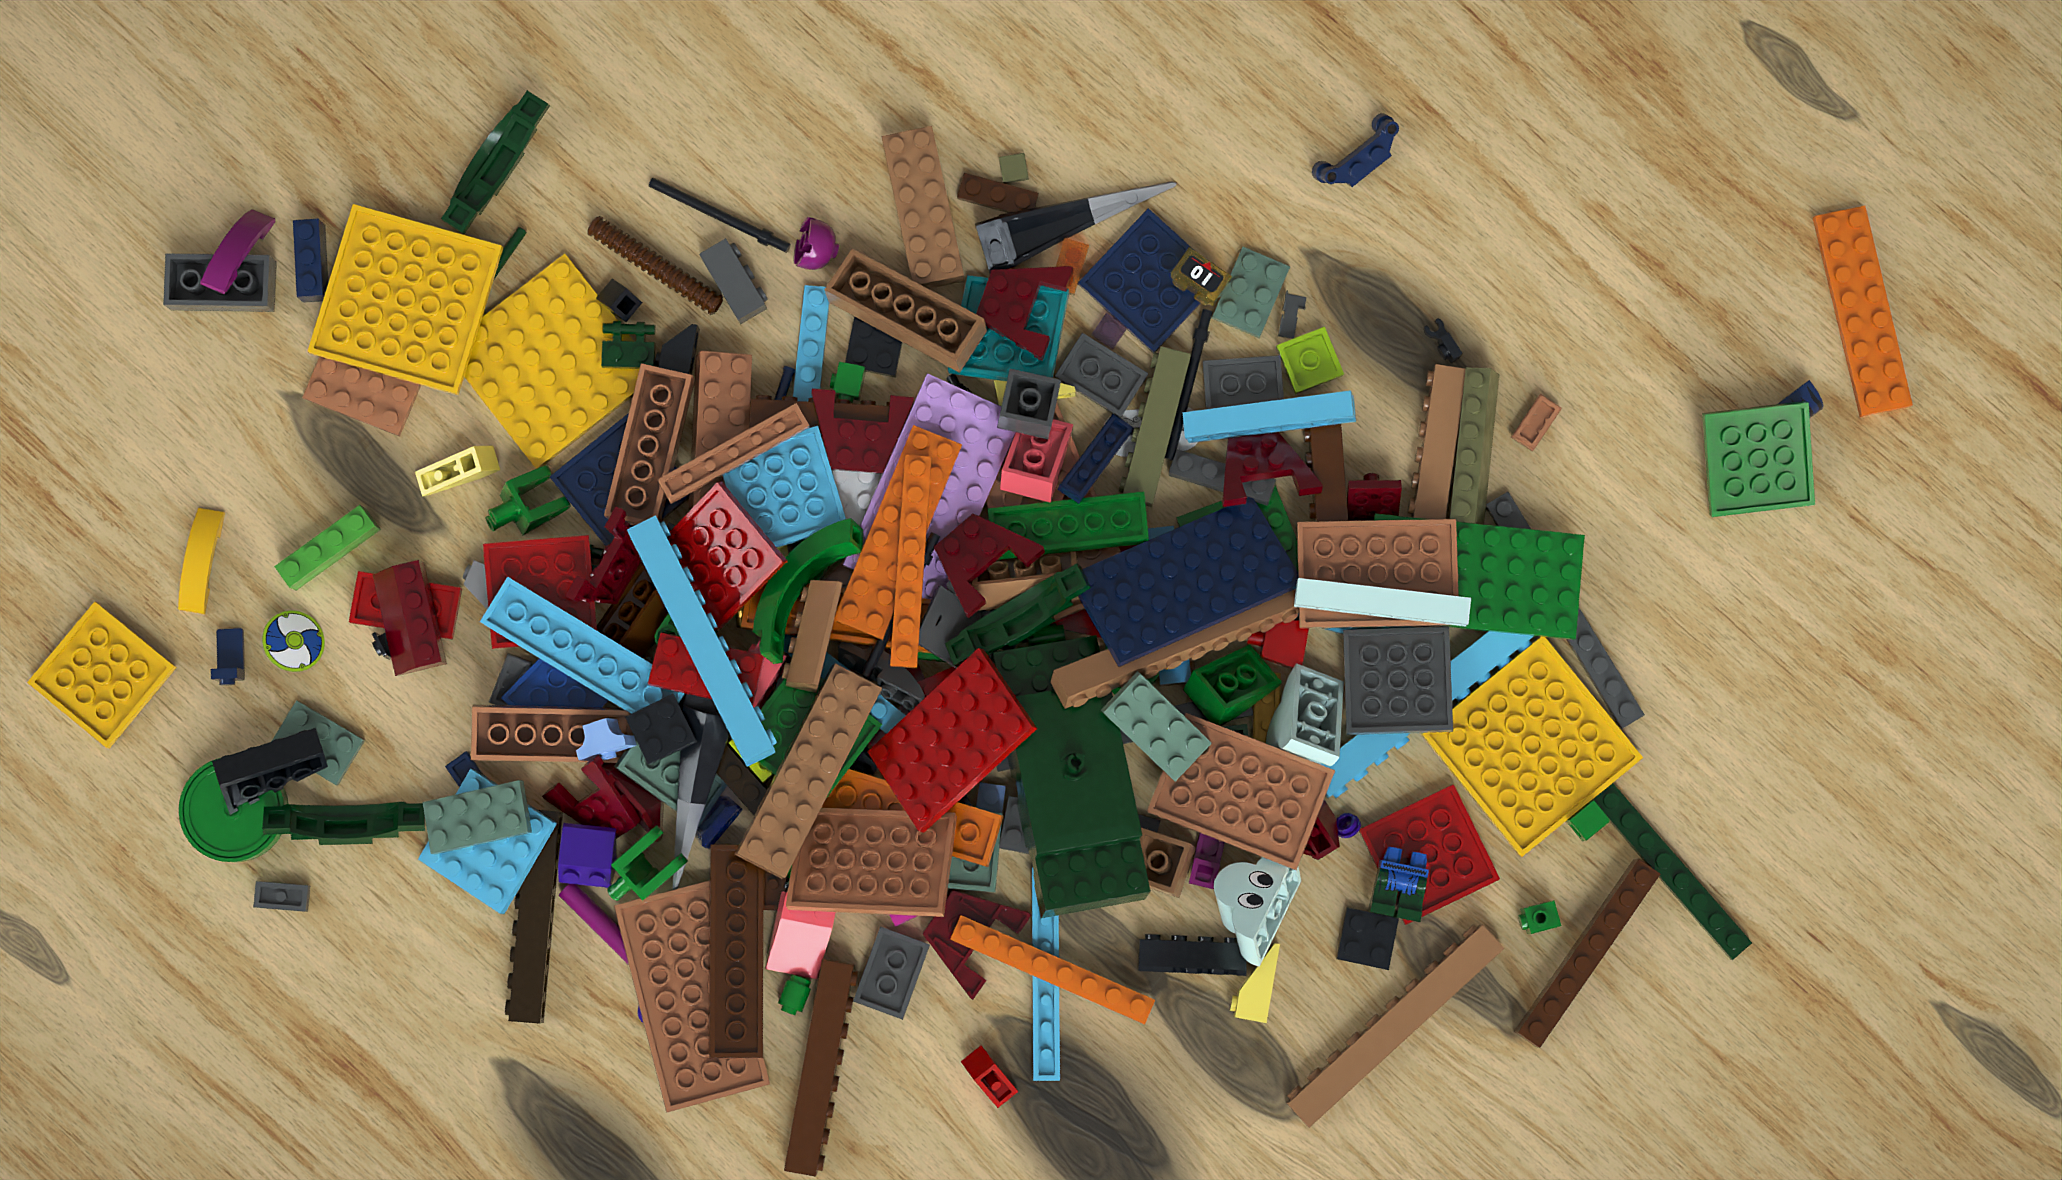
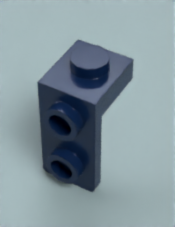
(229, 657)

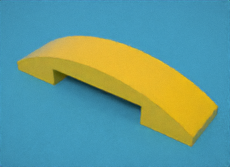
(199, 560)

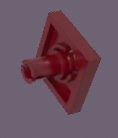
(1373, 497)

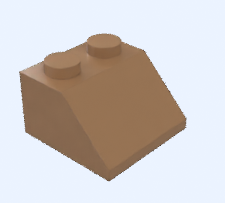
(1166, 862)

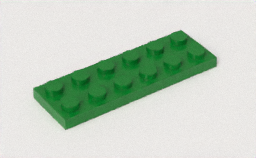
(1077, 527)

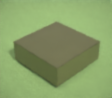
(1013, 168)

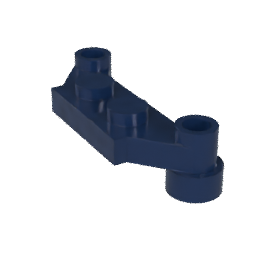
(1364, 158)

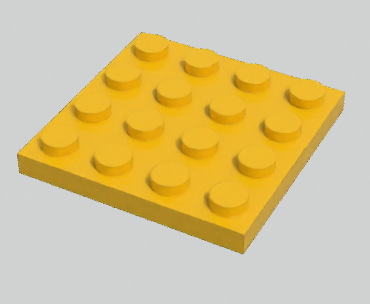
(101, 675)

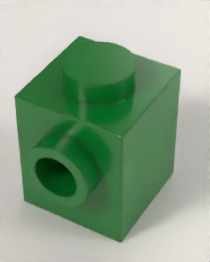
(848, 381)
(1539, 917)

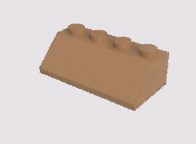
(1010, 577)
(813, 635)

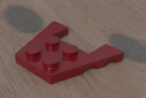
(1010, 300)
(859, 443)
(1261, 459)
(973, 549)
(615, 569)
(601, 807)
(954, 954)

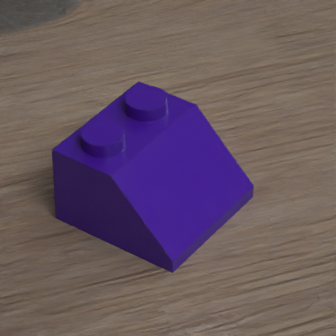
(587, 855)

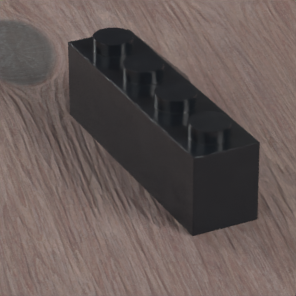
(268, 767)
(1190, 956)

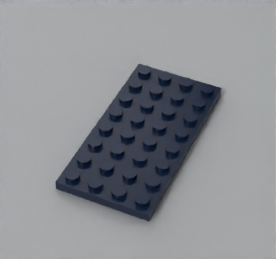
(1186, 581)

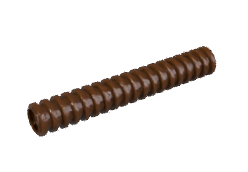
(655, 265)

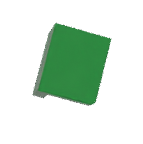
(1588, 821)

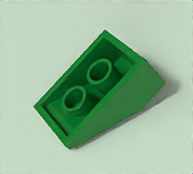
(1231, 685)

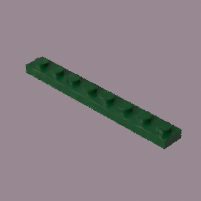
(1673, 872)

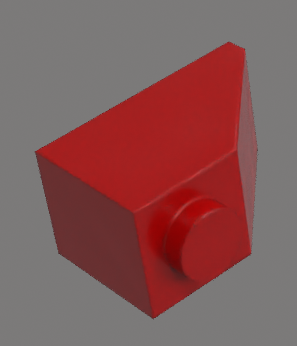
(989, 1076)

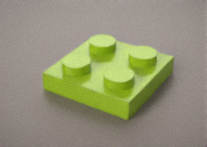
(1310, 360)

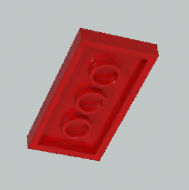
(366, 608)
(676, 671)

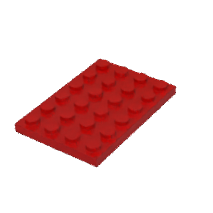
(951, 740)

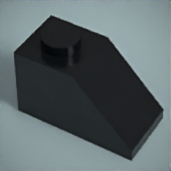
(680, 351)

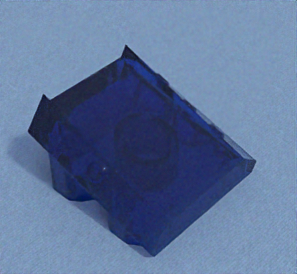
(717, 821)

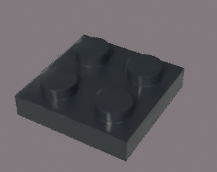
(873, 349)
(661, 729)
(1367, 938)

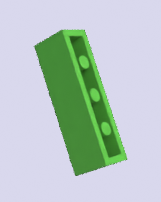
(327, 548)

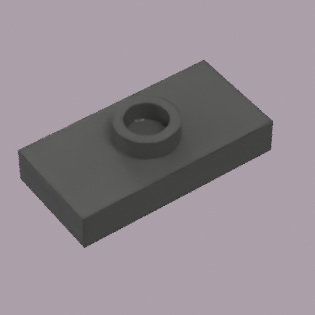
(511, 671)

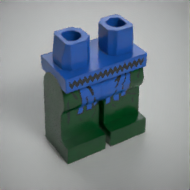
(1406, 879)

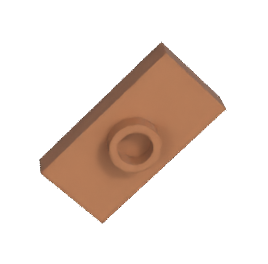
(1536, 422)

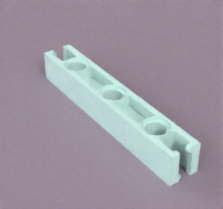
(1382, 602)

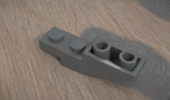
(895, 681)

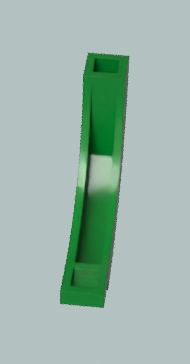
(802, 565)

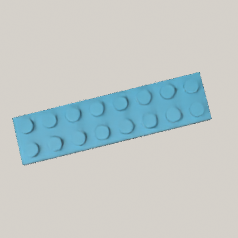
(573, 647)

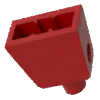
(1282, 644)

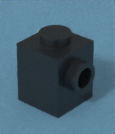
(619, 300)

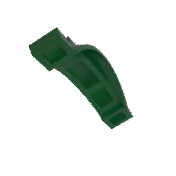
(494, 162)
(1020, 616)
(343, 823)

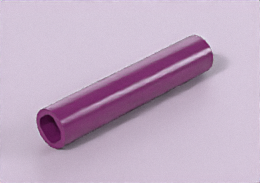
(594, 917)

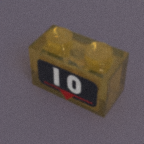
(1200, 277)

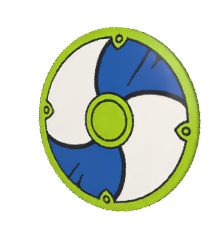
(293, 641)

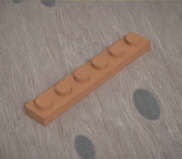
(733, 453)

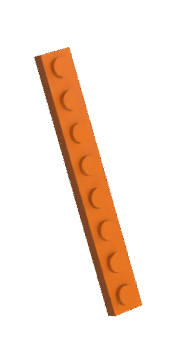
(911, 561)
(1052, 969)

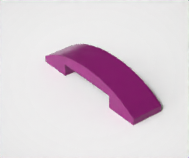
(234, 249)
(1206, 861)

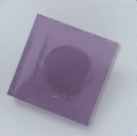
(1109, 331)

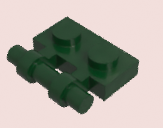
(628, 354)

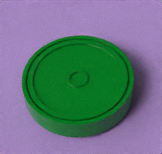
(213, 829)

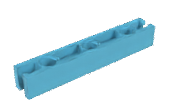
(1269, 416)

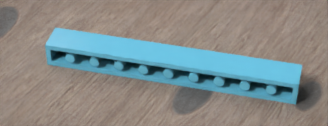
(701, 640)
(1466, 669)

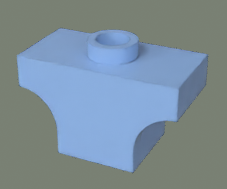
(604, 739)

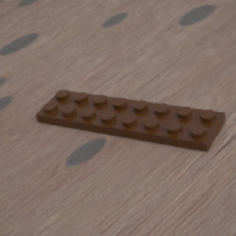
(735, 955)

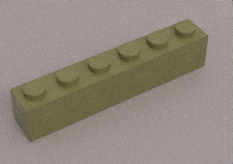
(1156, 423)
(1474, 445)

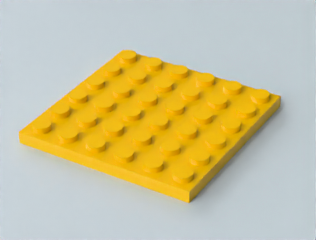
(405, 299)
(542, 362)
(1533, 746)

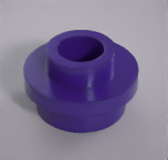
(1348, 825)

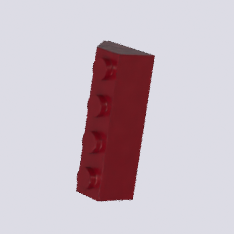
(409, 618)

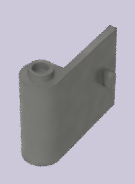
(951, 622)

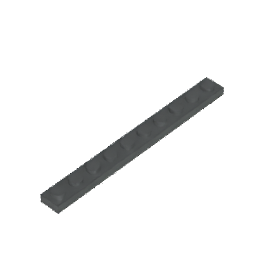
(1586, 645)

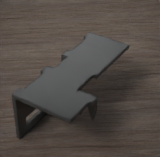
(1291, 305)

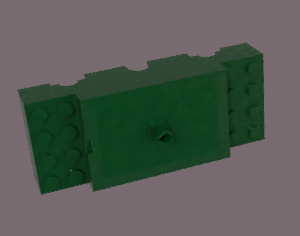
(1073, 788)

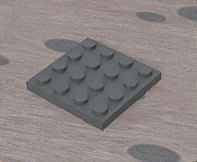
(1398, 680)

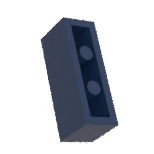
(310, 259)

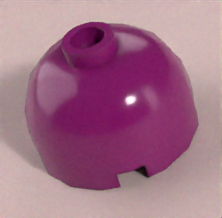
(816, 245)

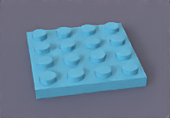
(789, 489)
(495, 868)

